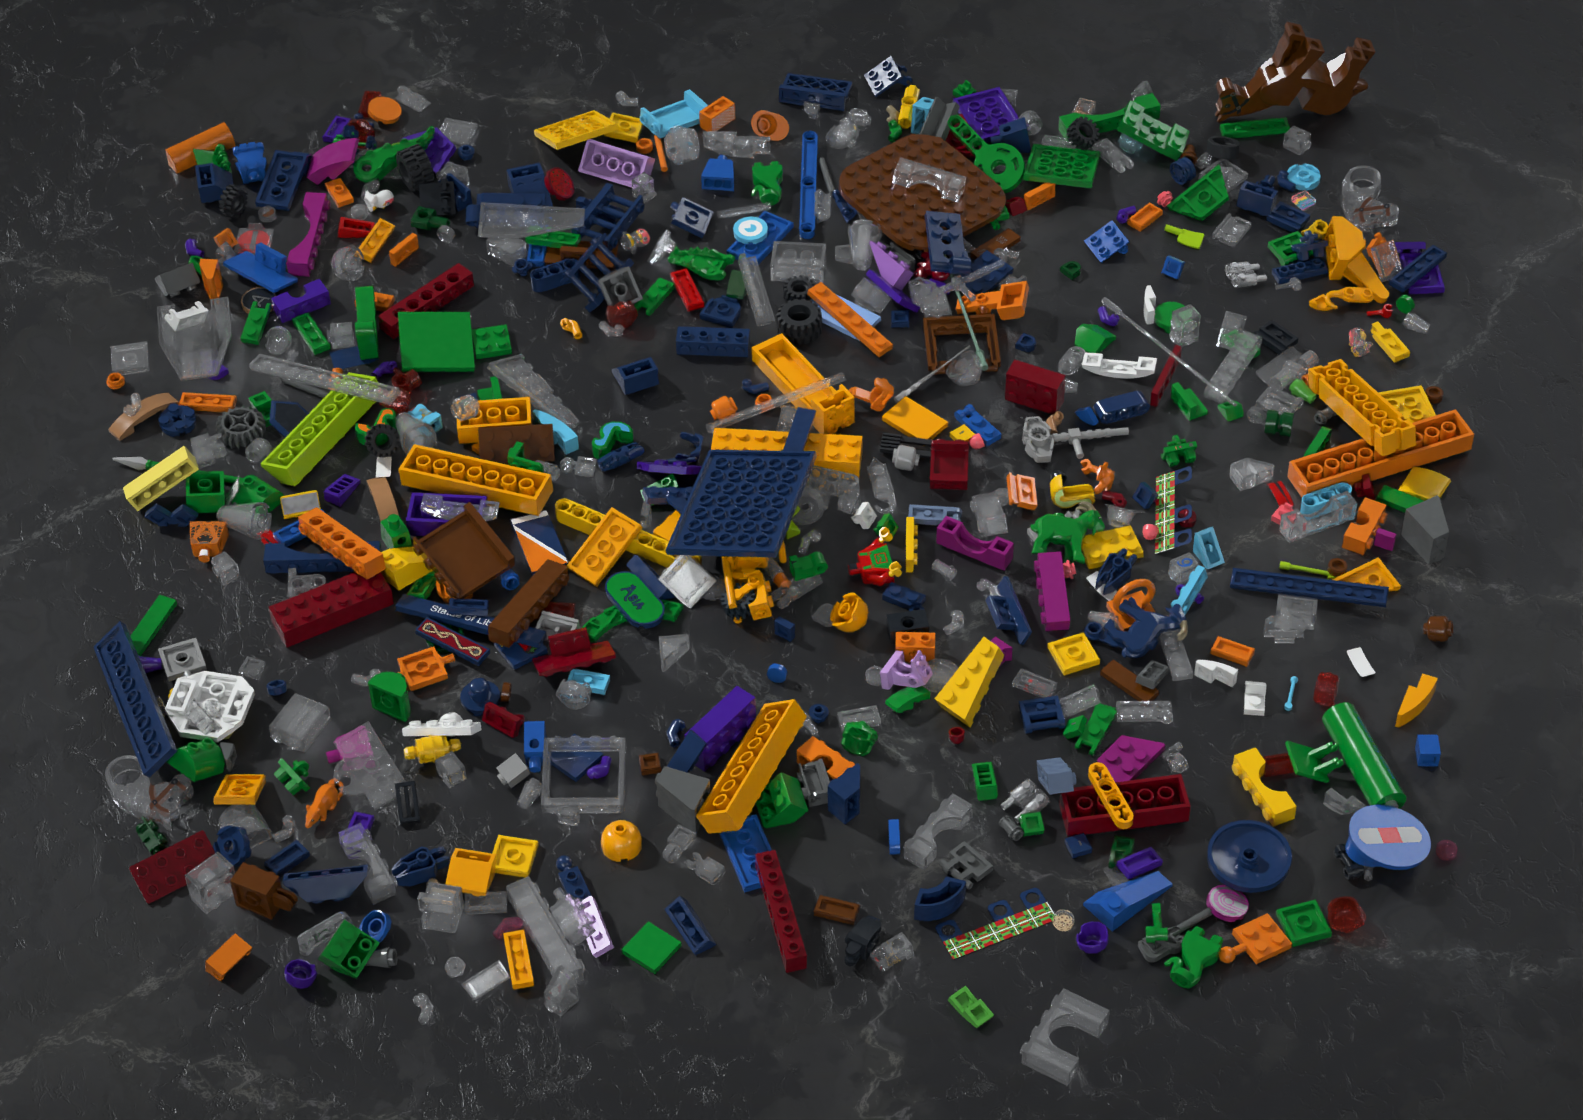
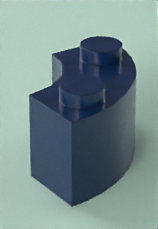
(939, 900)

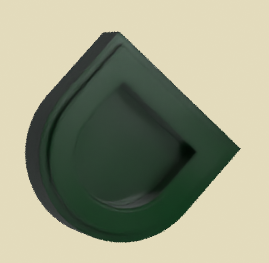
(1071, 269)

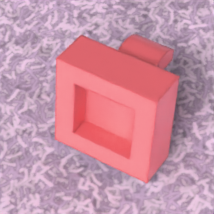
(1276, 517)

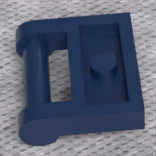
(1040, 709)

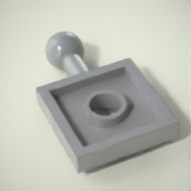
(185, 649)

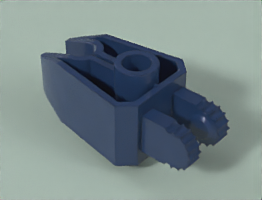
(1115, 571)
(420, 866)

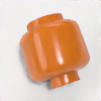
(723, 407)

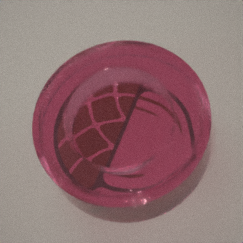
(1446, 850)

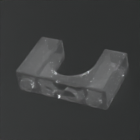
(1065, 1010)

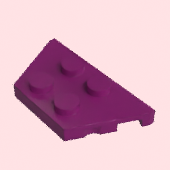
(1130, 757)

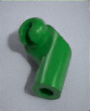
(895, 130)

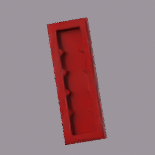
(687, 289)

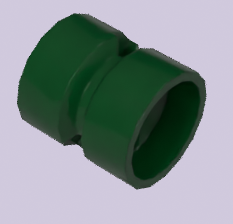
(1279, 423)

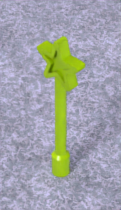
(1287, 566)

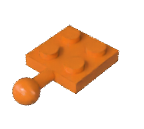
(1260, 940)

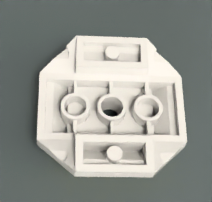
(229, 690)

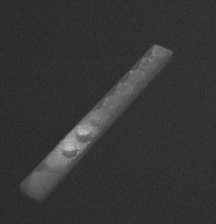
(325, 379)

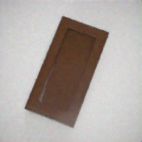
(836, 910)

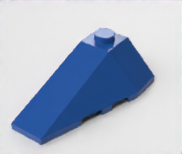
(1121, 902)

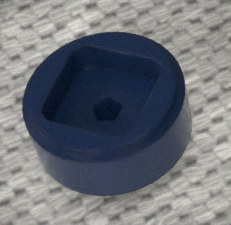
(276, 687)

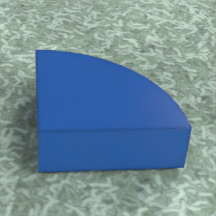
(1087, 415)

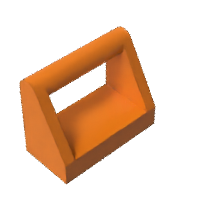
(211, 277)

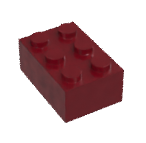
(1035, 387)

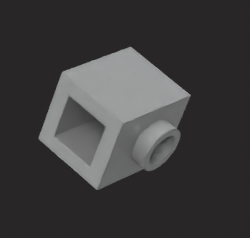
(512, 771)

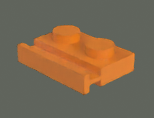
(1022, 491)

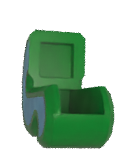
(609, 434)

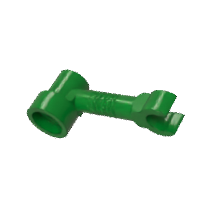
(1156, 932)

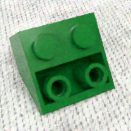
(781, 801)
(348, 950)

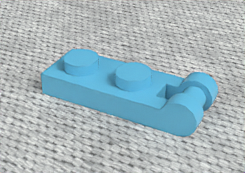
(1190, 591)

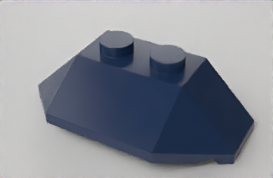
(326, 884)

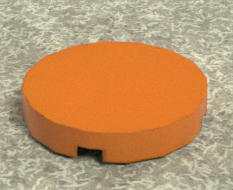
(384, 110)

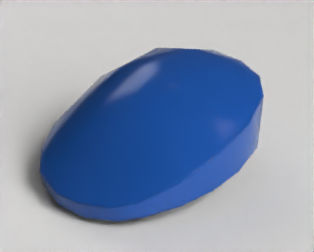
(376, 925)

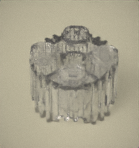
(682, 145)

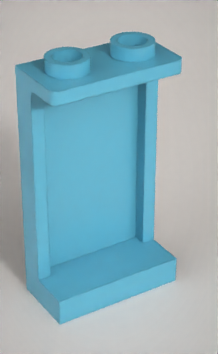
(682, 113)

